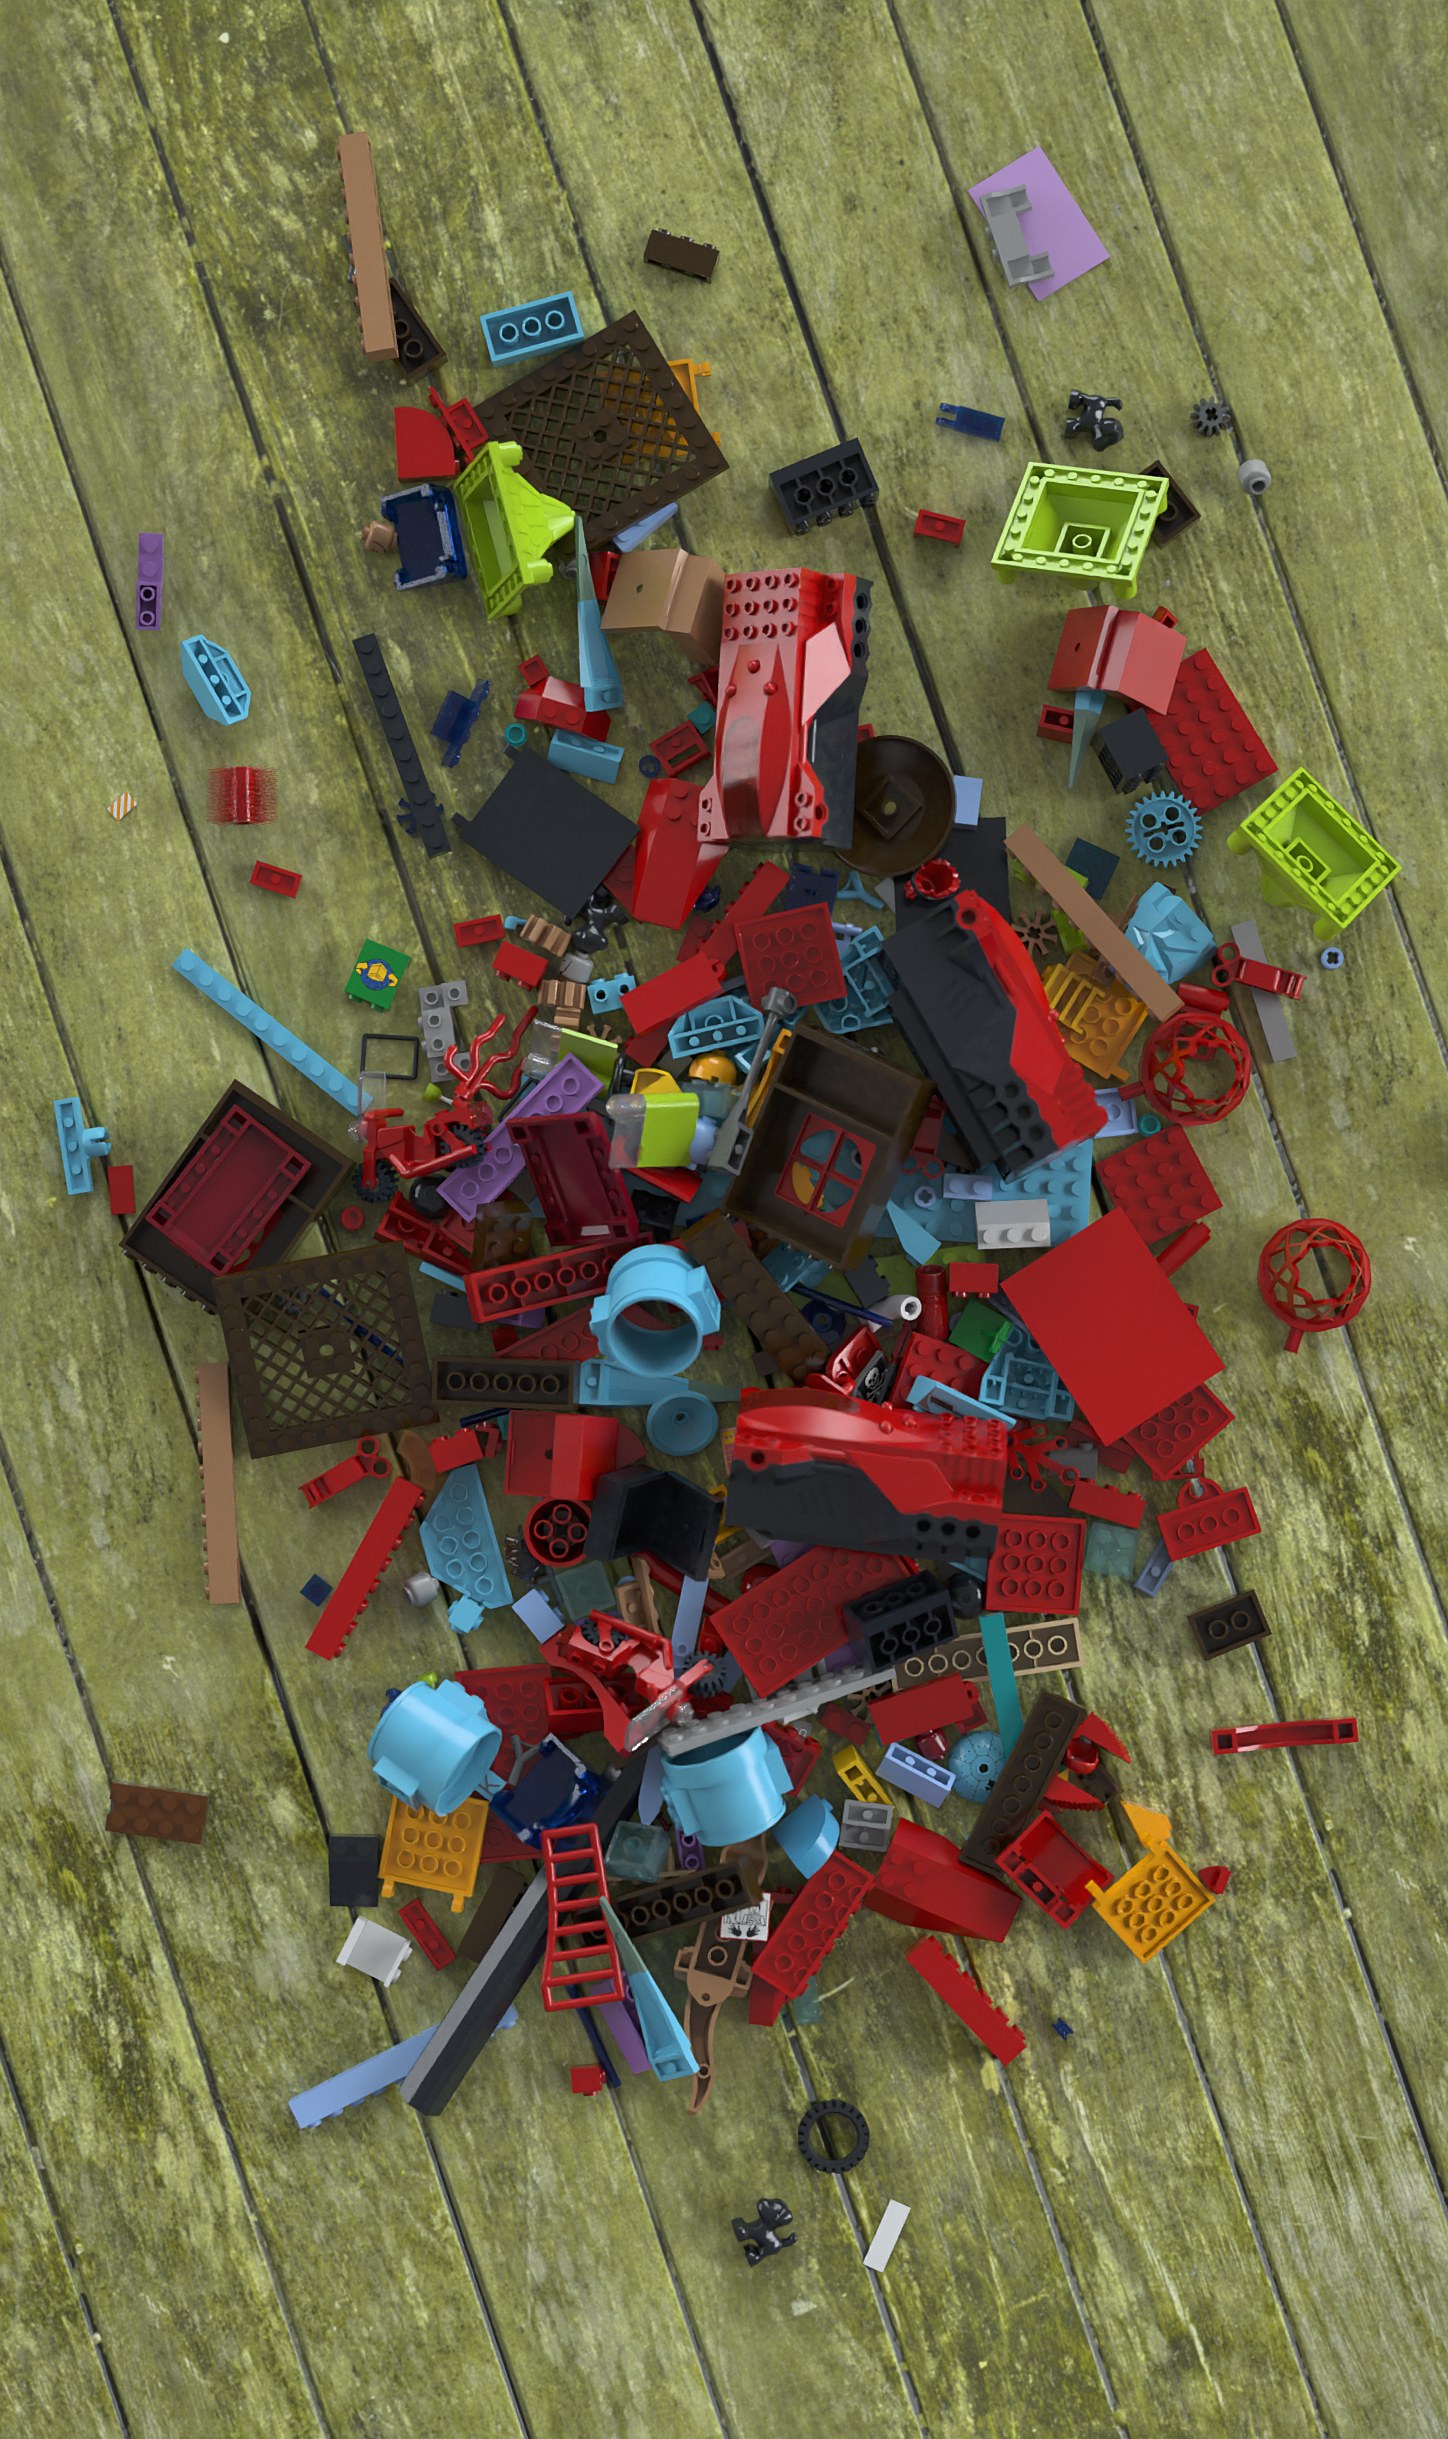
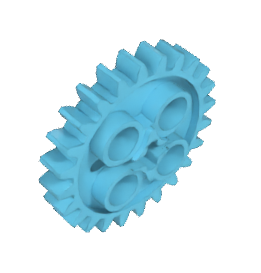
(1156, 809)

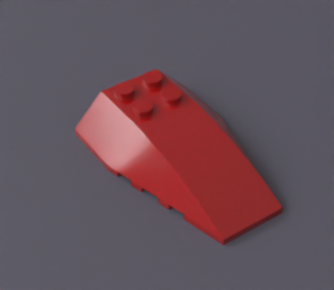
(668, 858)
(934, 1890)

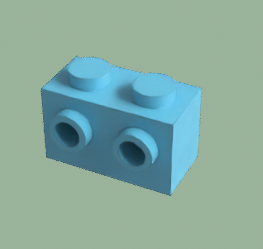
(612, 990)
(465, 1615)

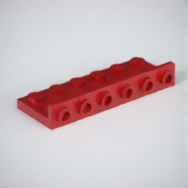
(797, 1751)
(813, 1924)

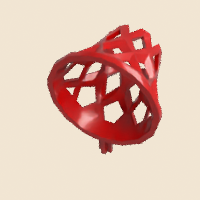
(1150, 1066)
(1286, 1311)

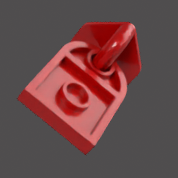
(846, 1363)

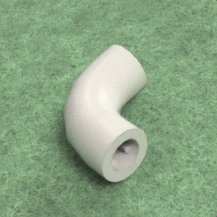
(893, 1308)

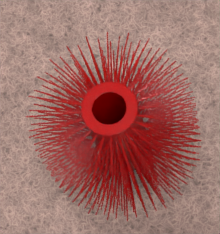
(241, 793)

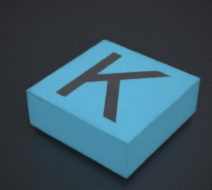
(490, 1785)

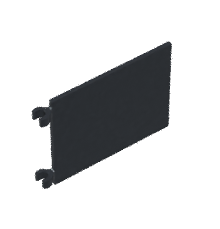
(548, 832)
(980, 864)

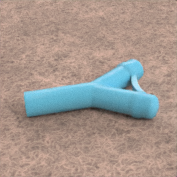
(859, 892)

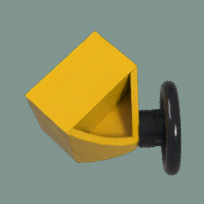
(642, 1080)

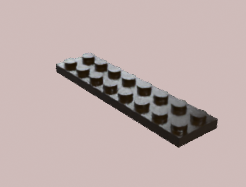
(1022, 1780)

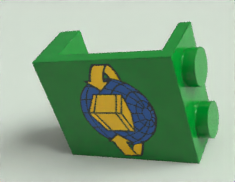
(376, 975)

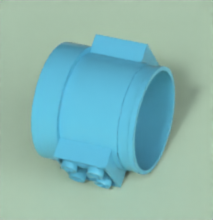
(658, 1274)
(434, 1746)
(726, 1788)

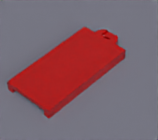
(673, 993)
(923, 1707)

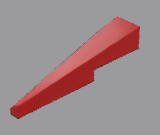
(420, 1237)

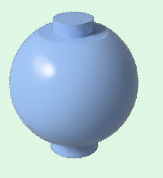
(702, 1141)

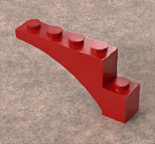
(643, 1319)

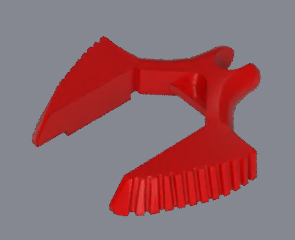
(1069, 1796)

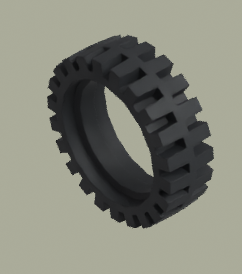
(843, 2164)

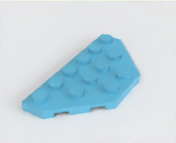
(463, 1541)

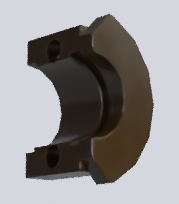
(1101, 1783)

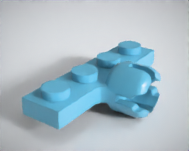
(78, 1145)

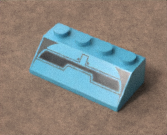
(938, 1398)

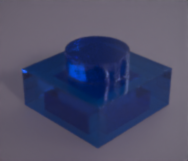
(316, 1590)

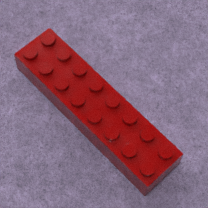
(545, 1279)
(365, 1567)

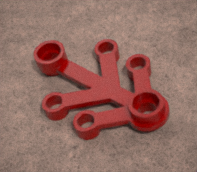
(1034, 1455)

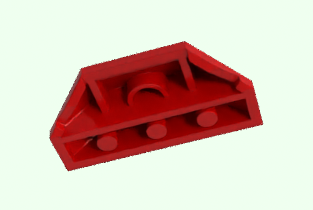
(562, 707)

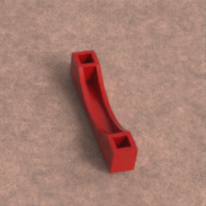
(615, 1714)
(1283, 1734)

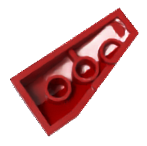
(764, 1997)

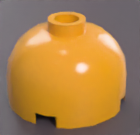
(713, 1068)

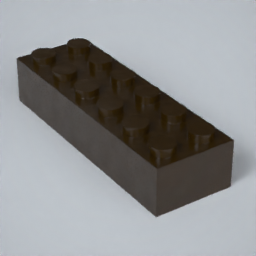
(506, 1382)

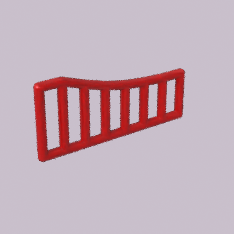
(554, 1931)

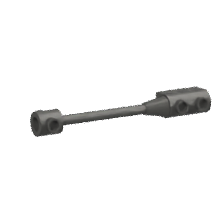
(734, 1136)
(1082, 1457)

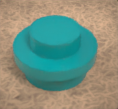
(515, 734)
(1148, 1124)

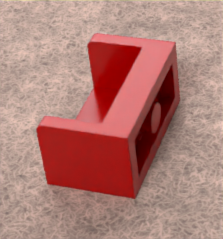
(939, 527)

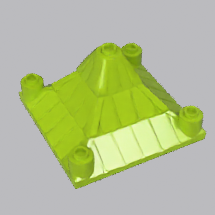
(1080, 526)
(507, 527)
(1313, 854)

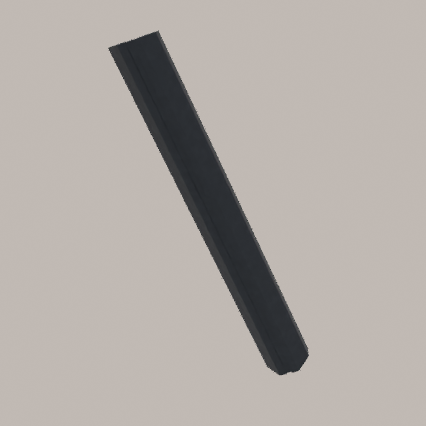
(515, 1952)

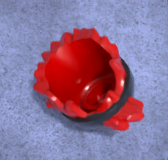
(933, 882)

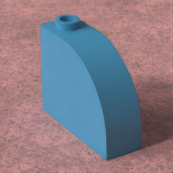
(808, 1834)

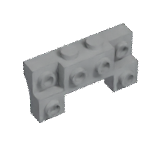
(1008, 240)
(439, 1028)

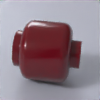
(932, 1744)

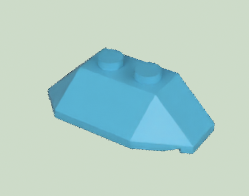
(215, 680)
(714, 1026)

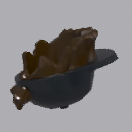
(521, 1558)

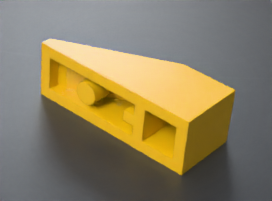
(859, 1777)

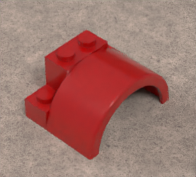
(1052, 1868)

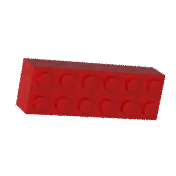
(964, 1998)

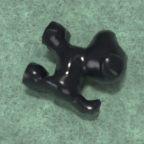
(1104, 431)
(591, 936)
(772, 2215)

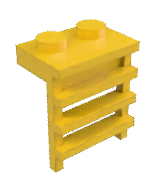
(1056, 981)

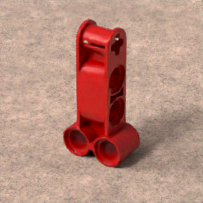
(1257, 974)
(927, 1140)
(345, 1474)

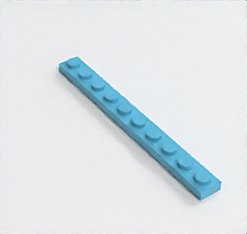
(268, 1029)

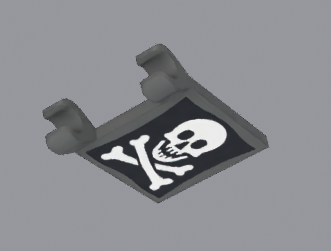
(870, 1378)

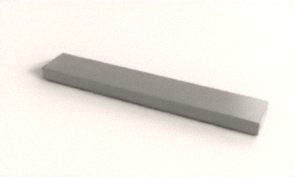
(1266, 1003)

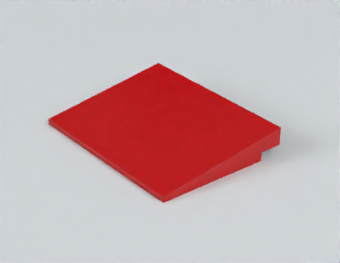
(1112, 1326)

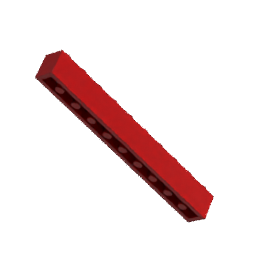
(721, 945)

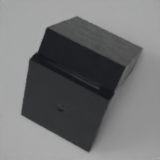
(650, 1512)

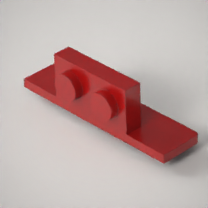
(463, 423)

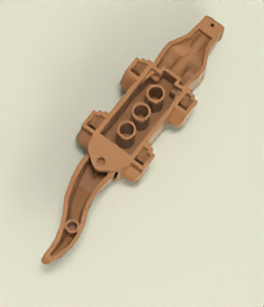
(713, 1973)

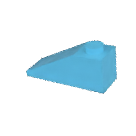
(913, 1238)

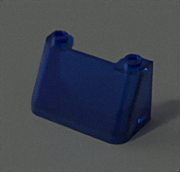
(426, 537)
(548, 1793)

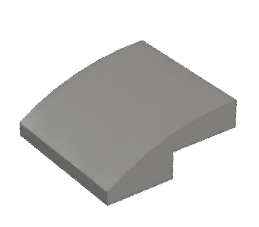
(865, 1825)

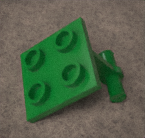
(980, 1331)

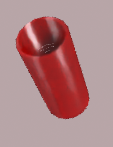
(934, 1308)

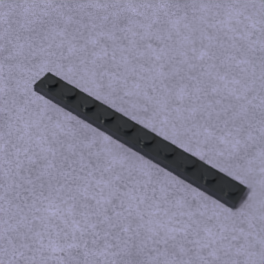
(401, 746)

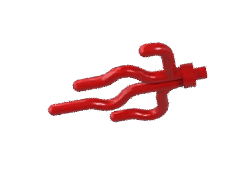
(474, 1078)

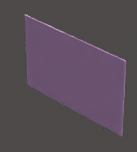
(1053, 222)

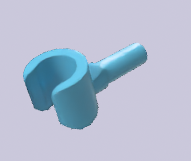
(512, 921)

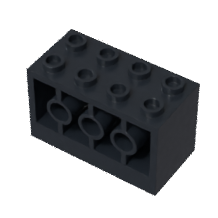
(821, 472)
(1130, 752)
(900, 1621)

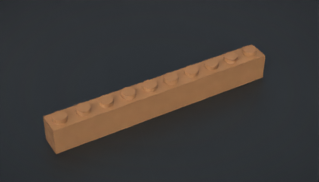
(368, 247)
(1093, 922)
(219, 1483)

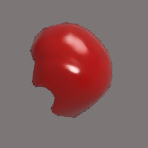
(1081, 1757)

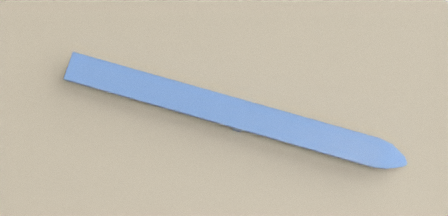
(683, 1645)

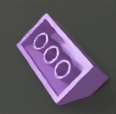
(624, 2024)

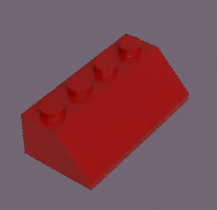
(575, 1707)

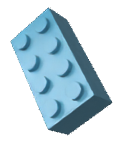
(532, 329)

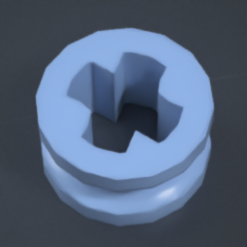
(1339, 959)
(920, 1203)

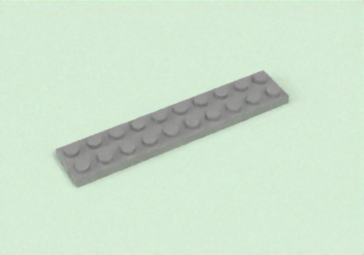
(770, 1708)

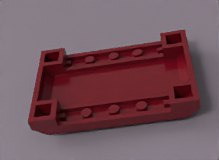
(573, 1178)
(228, 1191)

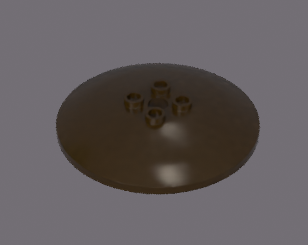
(925, 801)

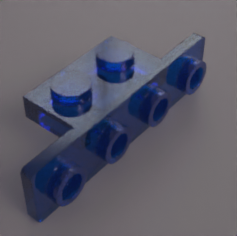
(456, 720)

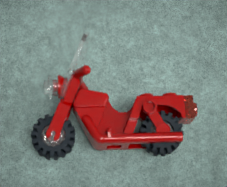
(442, 1145)
(608, 1653)

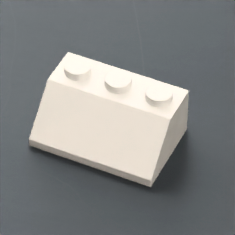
(1012, 1224)

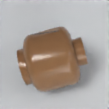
(379, 537)

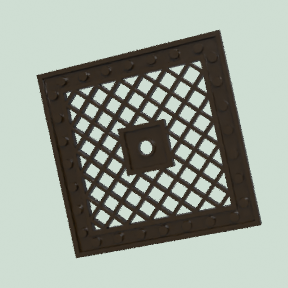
(571, 364)
(298, 1274)

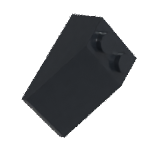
(354, 1869)

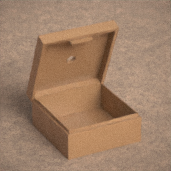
(677, 596)

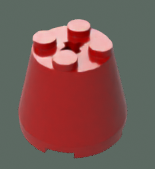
(542, 1527)

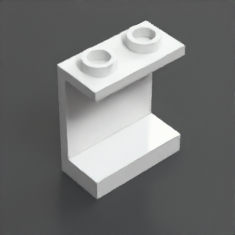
(375, 1950)

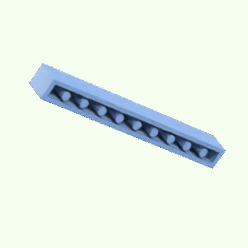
(367, 2078)

